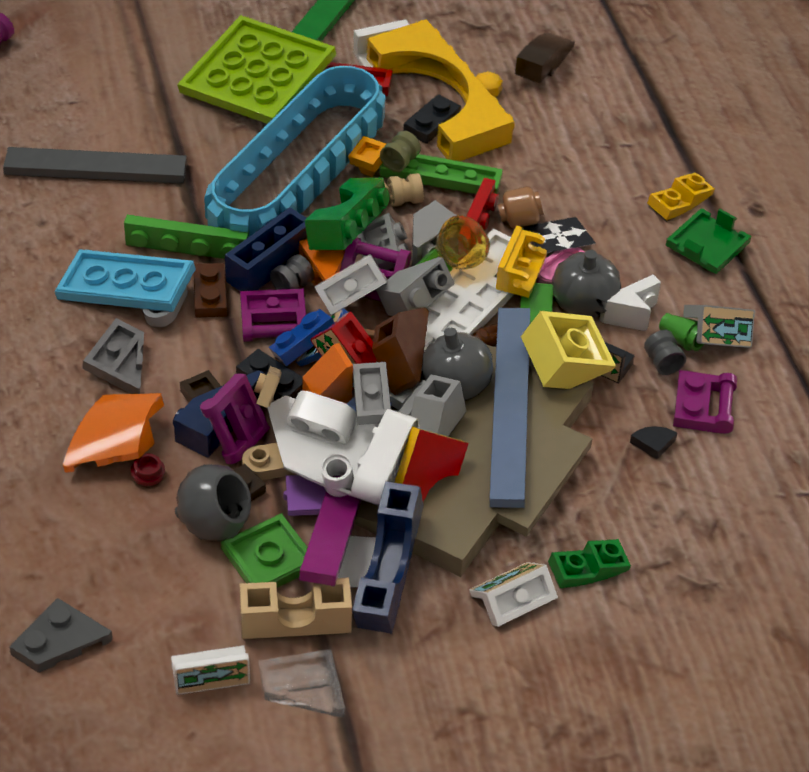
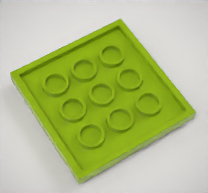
(256, 69)

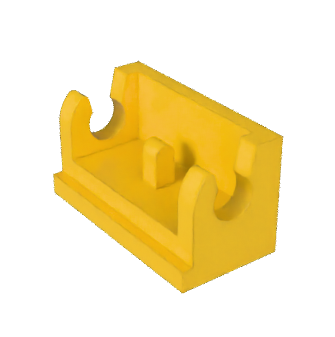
(521, 263)

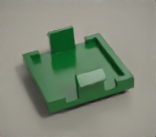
(708, 240)

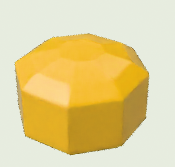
(491, 82)

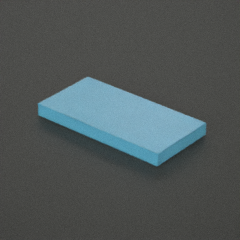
(125, 280)

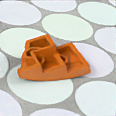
(114, 430)

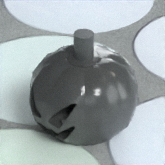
(583, 280)
(459, 358)
(208, 498)

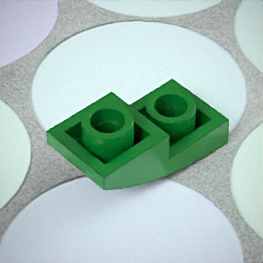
(595, 563)

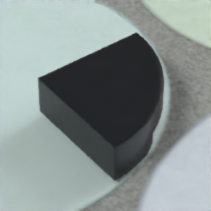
(653, 440)

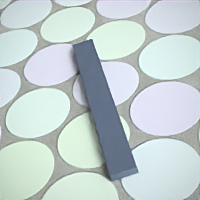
(510, 410)

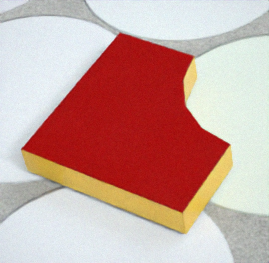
(429, 459)

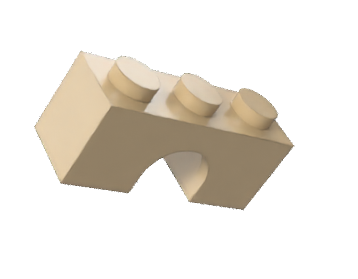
(271, 615)

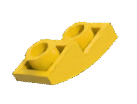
(683, 196)

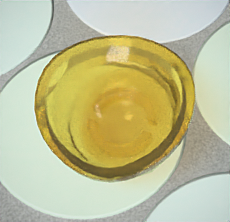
(462, 243)

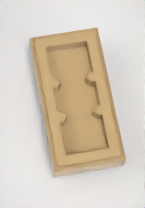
(267, 386)

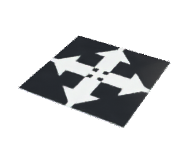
(561, 234)

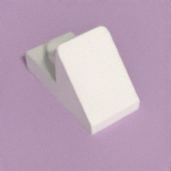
(632, 304)

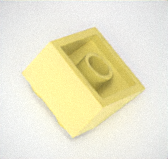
(566, 349)

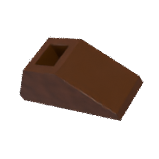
(401, 345)

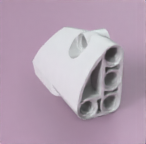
(323, 440)

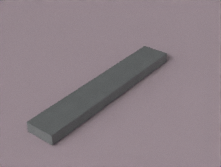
(95, 165)

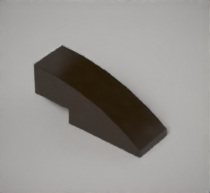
(542, 56)

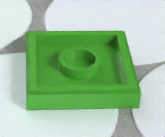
(267, 552)

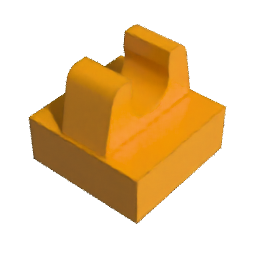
(367, 155)

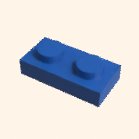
(294, 343)

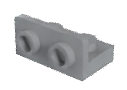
(386, 234)

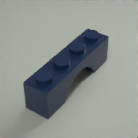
(383, 584)

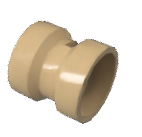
(405, 190)

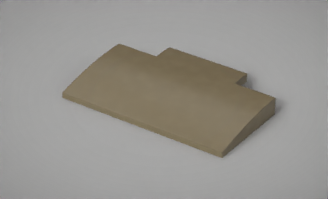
(458, 508)

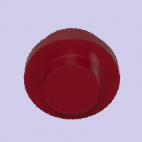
(148, 470)

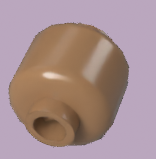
(521, 207)

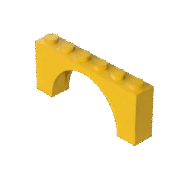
(422, 50)

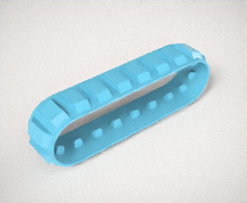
(328, 89)

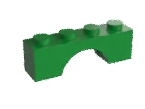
(341, 224)

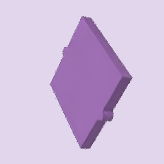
(303, 496)

